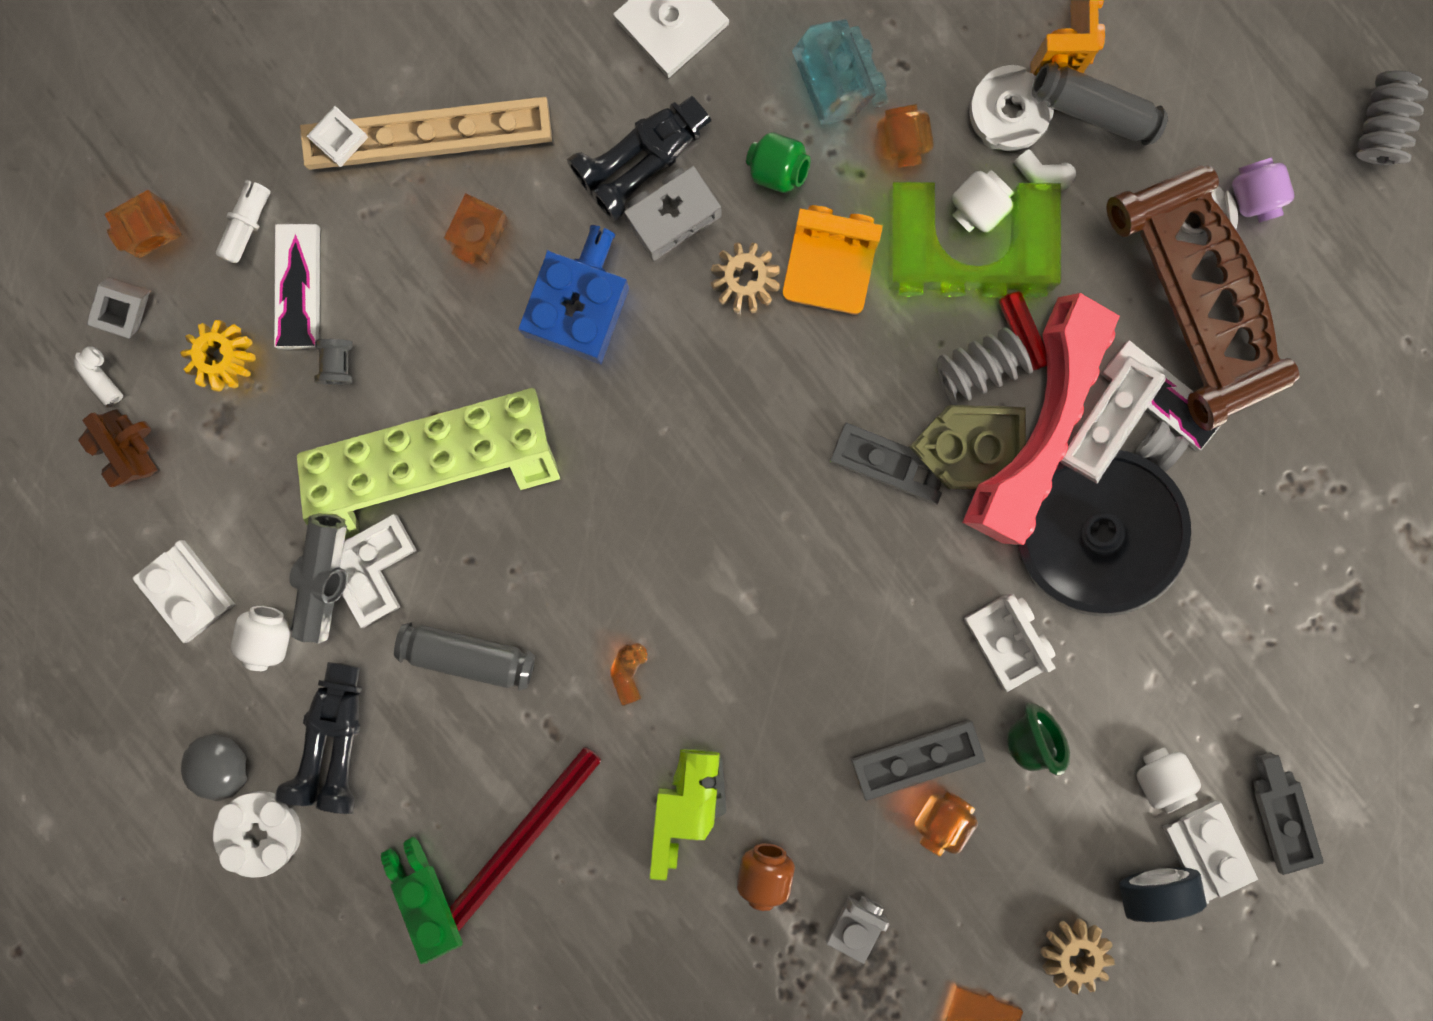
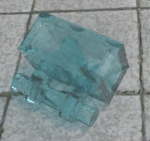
(839, 71)

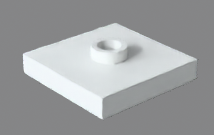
(671, 29)

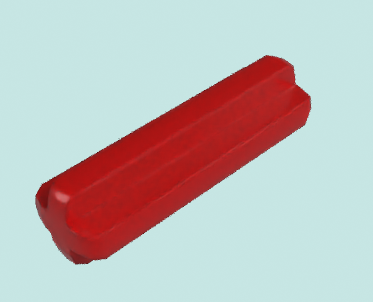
(1023, 326)

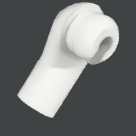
(87, 366)

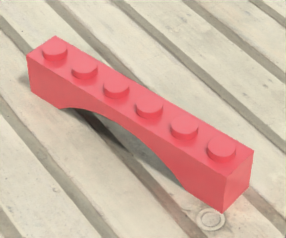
(1074, 347)

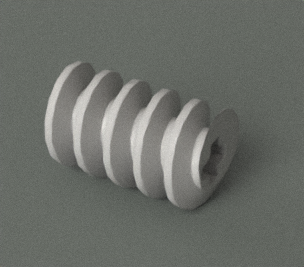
(1390, 118)
(982, 364)

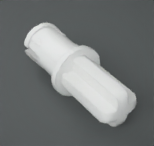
(242, 221)

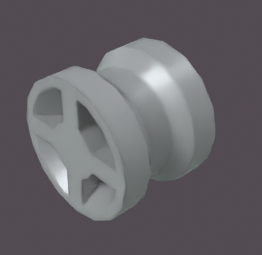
(1162, 446)

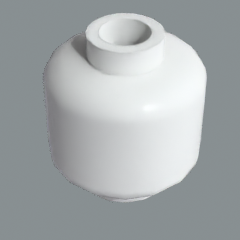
(982, 201)
(260, 638)
(1168, 780)

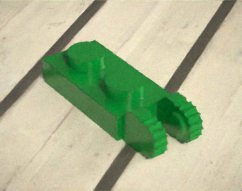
(421, 903)

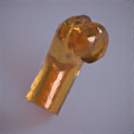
(624, 669)

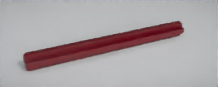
(524, 836)

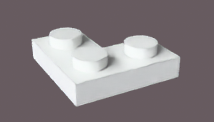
(363, 561)

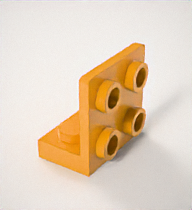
(1076, 45)

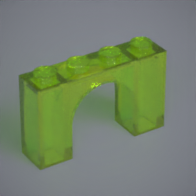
(922, 264)

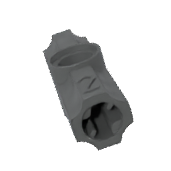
(318, 578)

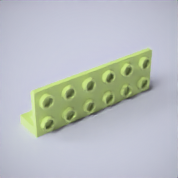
(427, 456)

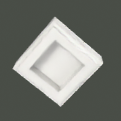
(337, 136)

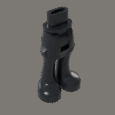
(660, 136)
(331, 714)

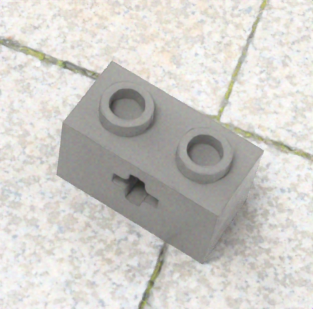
(662, 232)

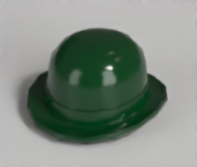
(1038, 742)

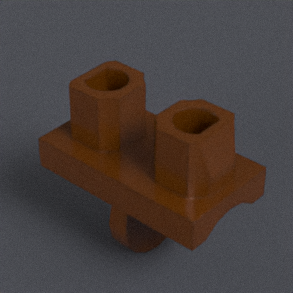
(122, 445)

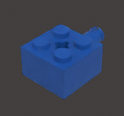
(581, 279)

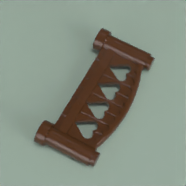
(1158, 216)

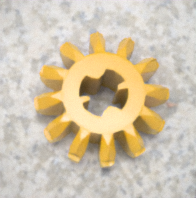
(205, 365)

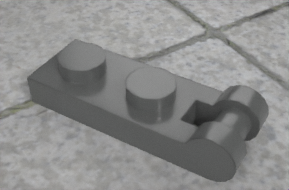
(884, 462)

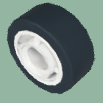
(1163, 894)

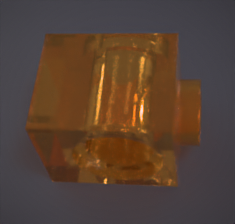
(472, 212)
(141, 225)

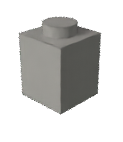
(118, 307)

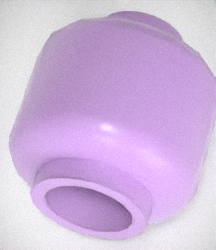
(1263, 189)

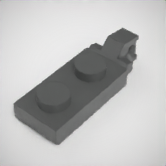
(1285, 816)

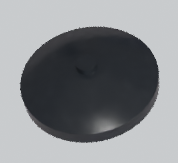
(1110, 541)

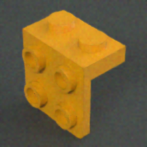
(831, 260)

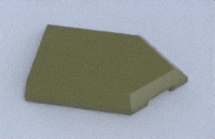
(971, 443)

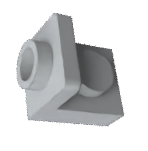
(857, 928)

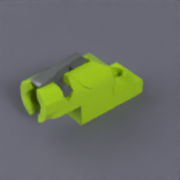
(688, 808)

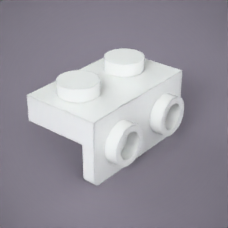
(1010, 641)

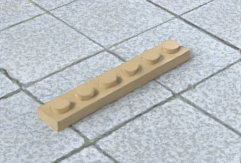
(441, 132)

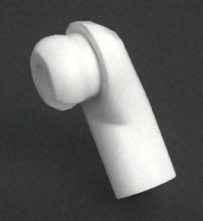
(1038, 173)

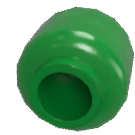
(778, 162)

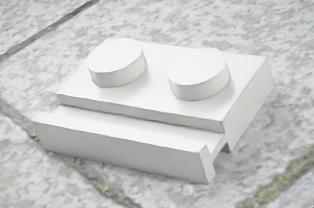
(183, 591)
(1210, 845)

